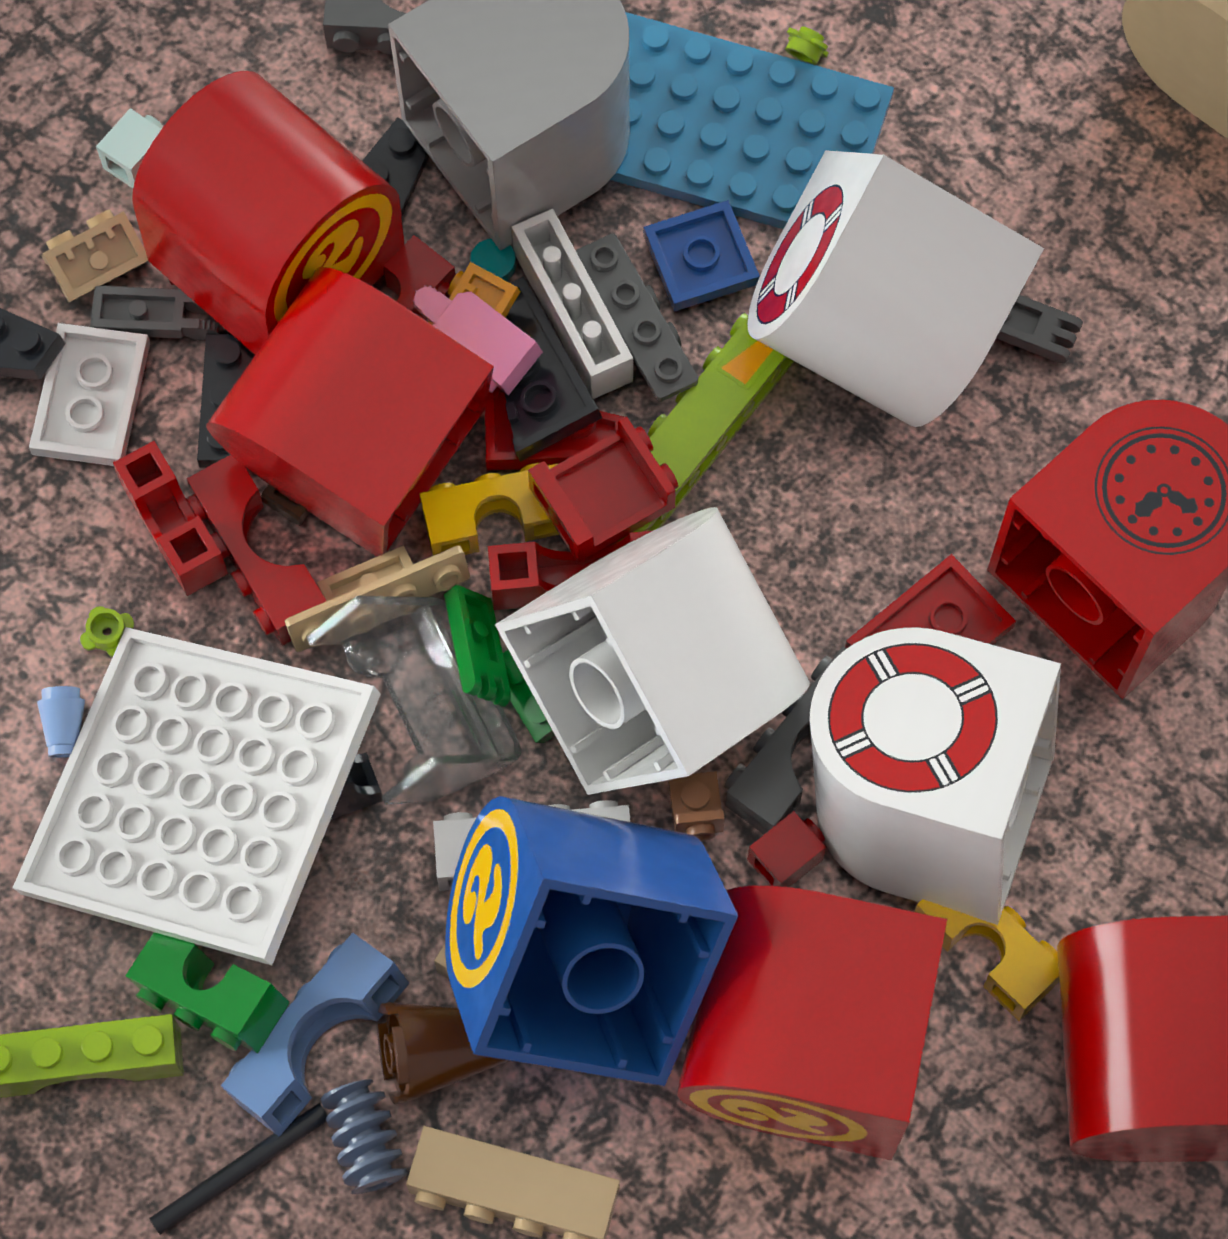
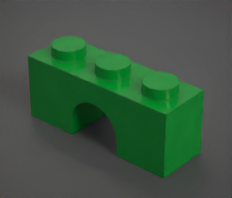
(237, 1009)

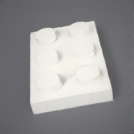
(90, 395)

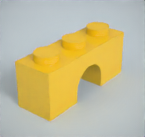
(456, 510)
(1025, 967)

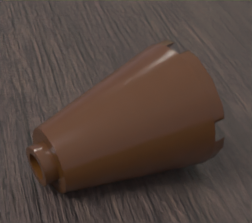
(426, 1049)

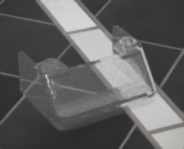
(414, 653)

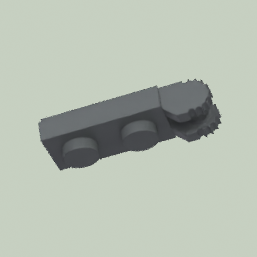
(149, 312)

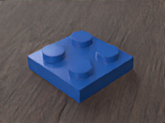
(701, 255)

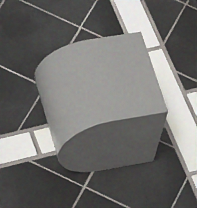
(516, 100)

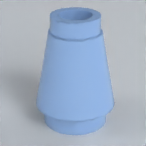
(61, 718)

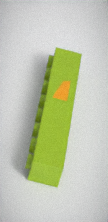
(714, 410)

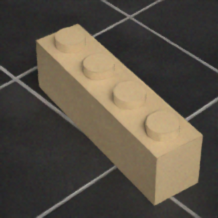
(511, 1187)

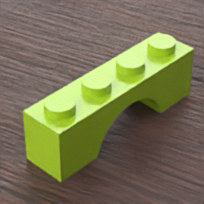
(113, 1049)

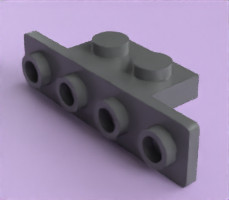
(638, 318)

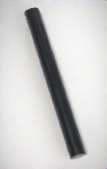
(238, 1169)

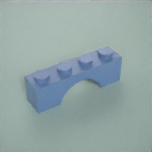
(346, 988)

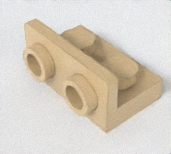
(95, 255)

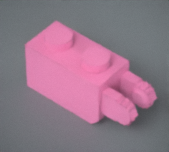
(482, 332)

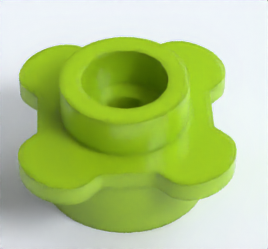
(806, 45)
(98, 621)

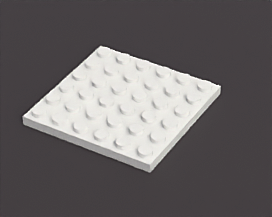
(198, 794)

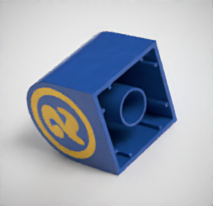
(582, 939)

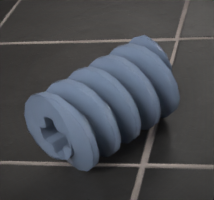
(362, 1137)

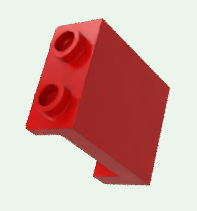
(604, 490)

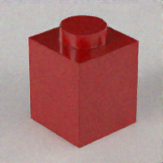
(787, 851)

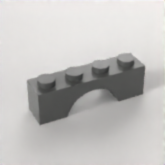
(358, 25)
(767, 786)

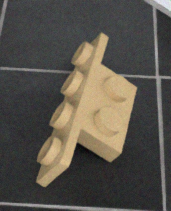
(382, 576)

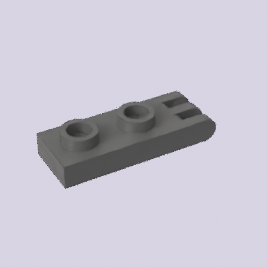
(1040, 329)

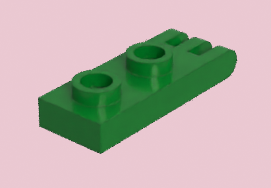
(477, 645)

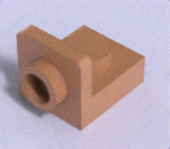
(697, 805)

